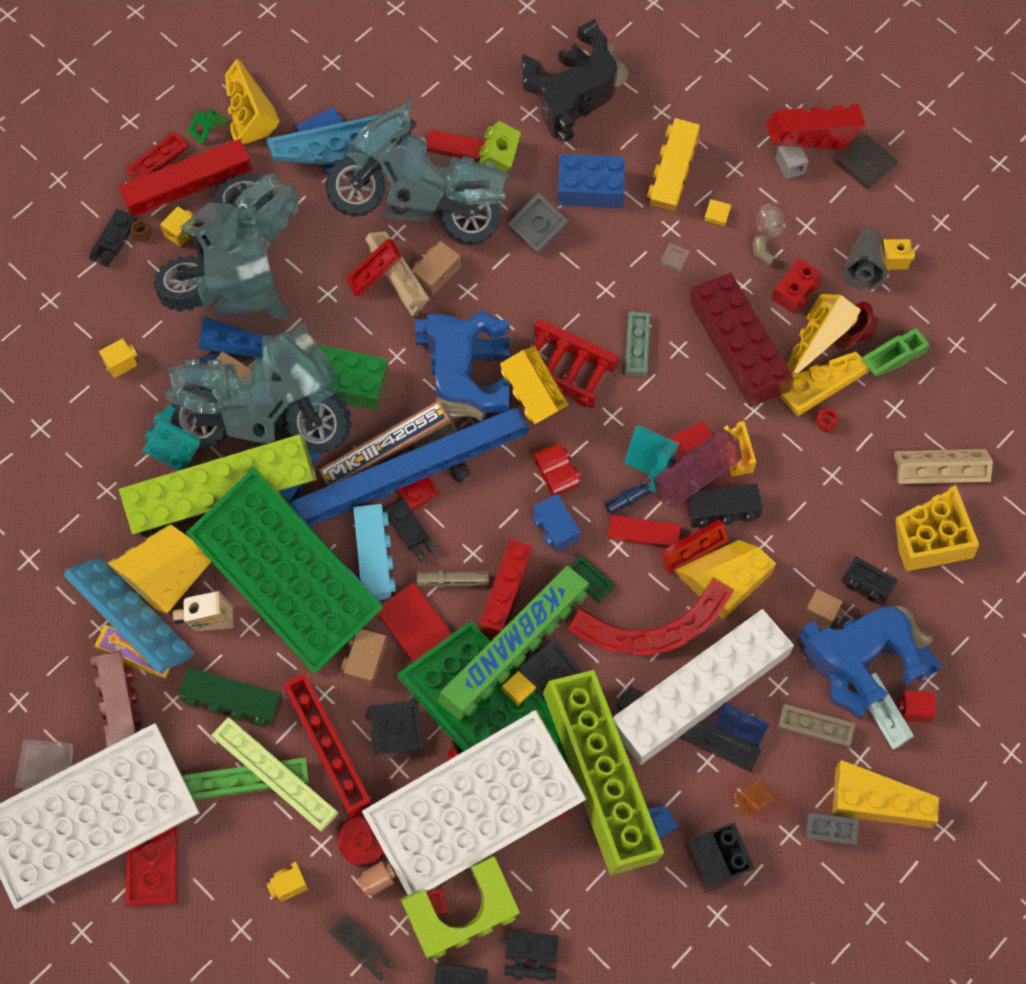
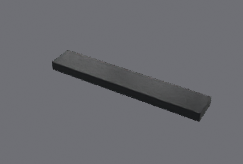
(709, 738)

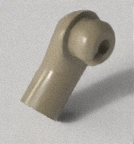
(760, 250)

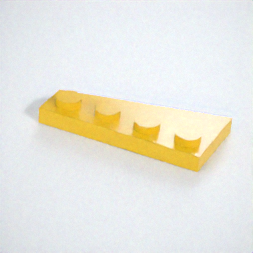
(823, 381)

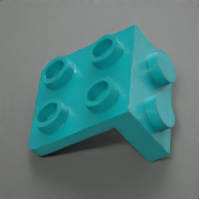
(169, 442)

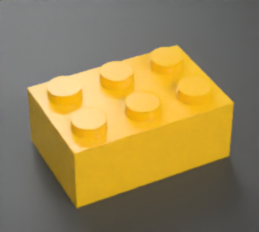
(533, 384)

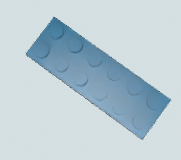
(129, 614)

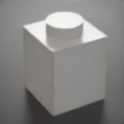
(791, 161)

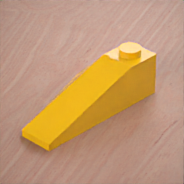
(250, 109)

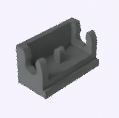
(831, 828)

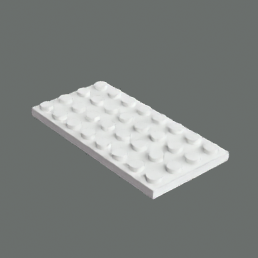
(474, 804)
(90, 815)

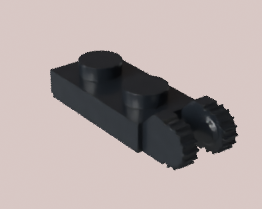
(113, 237)
(410, 529)

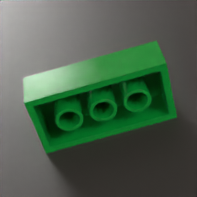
(358, 376)

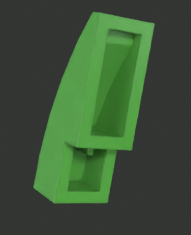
(896, 353)

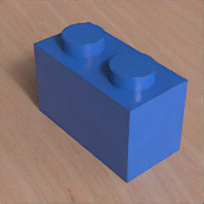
(556, 523)

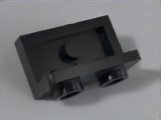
(869, 581)

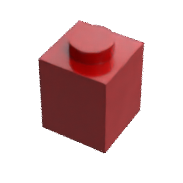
(917, 706)

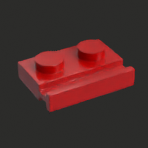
(418, 493)

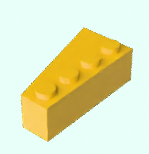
(675, 164)

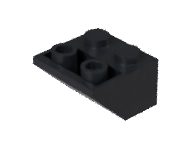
(719, 857)

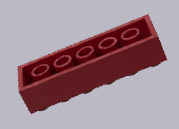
(741, 339)

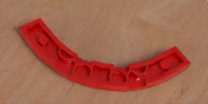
(654, 639)

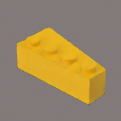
(881, 799)

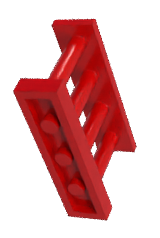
(584, 351)

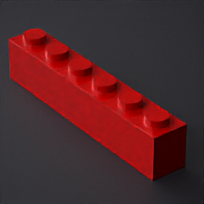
(185, 177)
(327, 745)

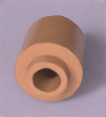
(376, 878)

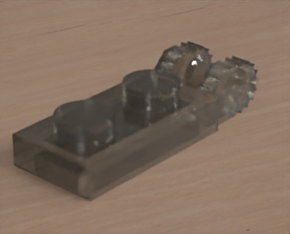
(359, 945)

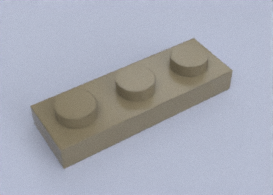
(816, 726)

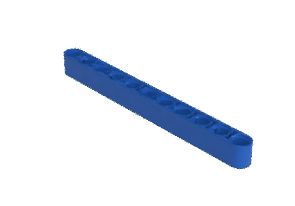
(411, 467)

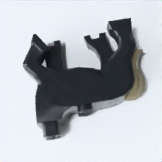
(576, 89)

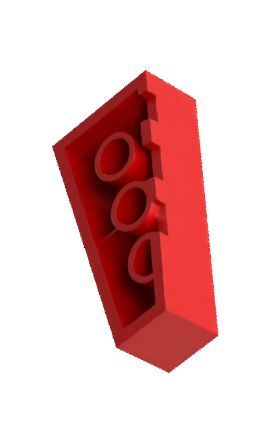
(815, 127)

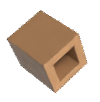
(824, 609)

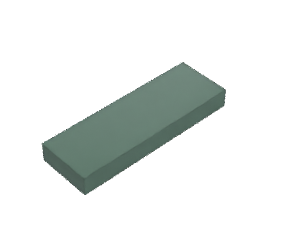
(637, 344)

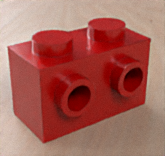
(796, 286)

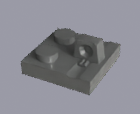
(538, 223)

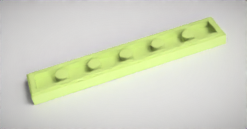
(275, 774)

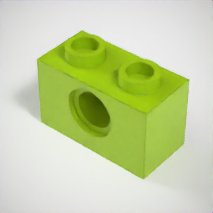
(500, 146)

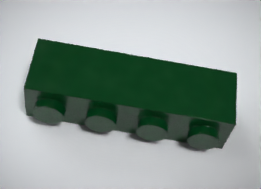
(230, 697)

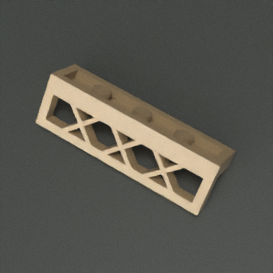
(401, 278)
(943, 466)

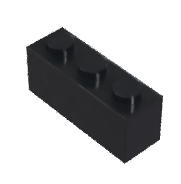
(725, 504)

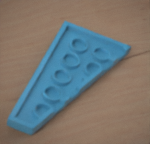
(317, 145)

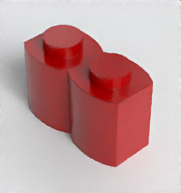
(556, 470)

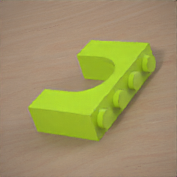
(496, 908)

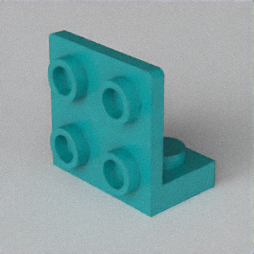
(650, 453)

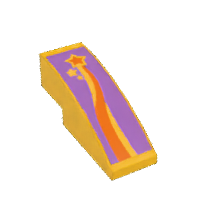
(112, 641)

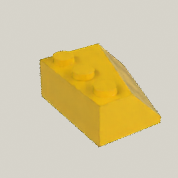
(936, 533)
(736, 564)
(162, 567)

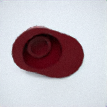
(862, 329)

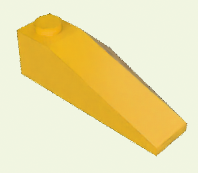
(828, 321)

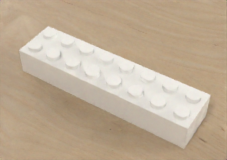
(701, 686)

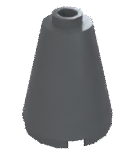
(866, 261)

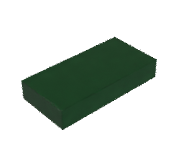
(599, 584)

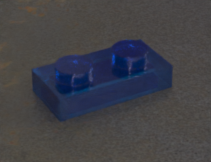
(741, 725)

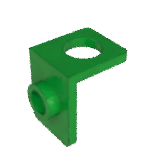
(207, 119)

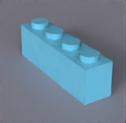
(372, 550)

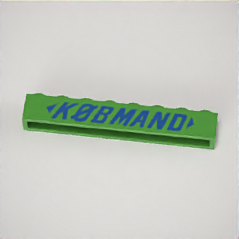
(513, 643)

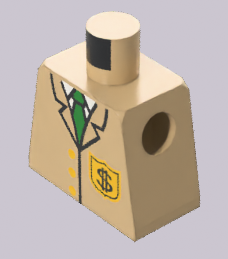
(206, 612)

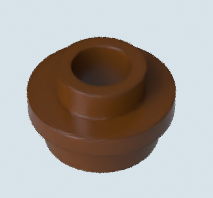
(140, 225)

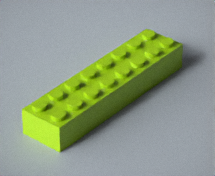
(202, 486)
(603, 772)

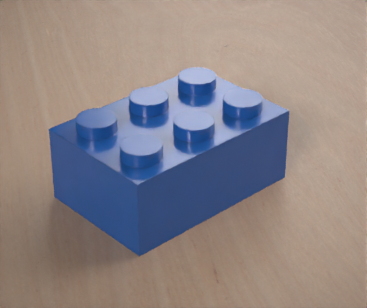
(591, 181)

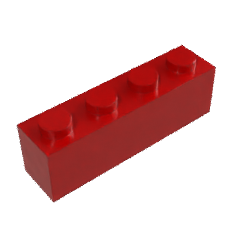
(506, 588)

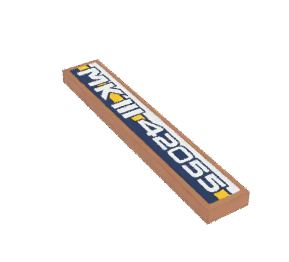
(386, 444)

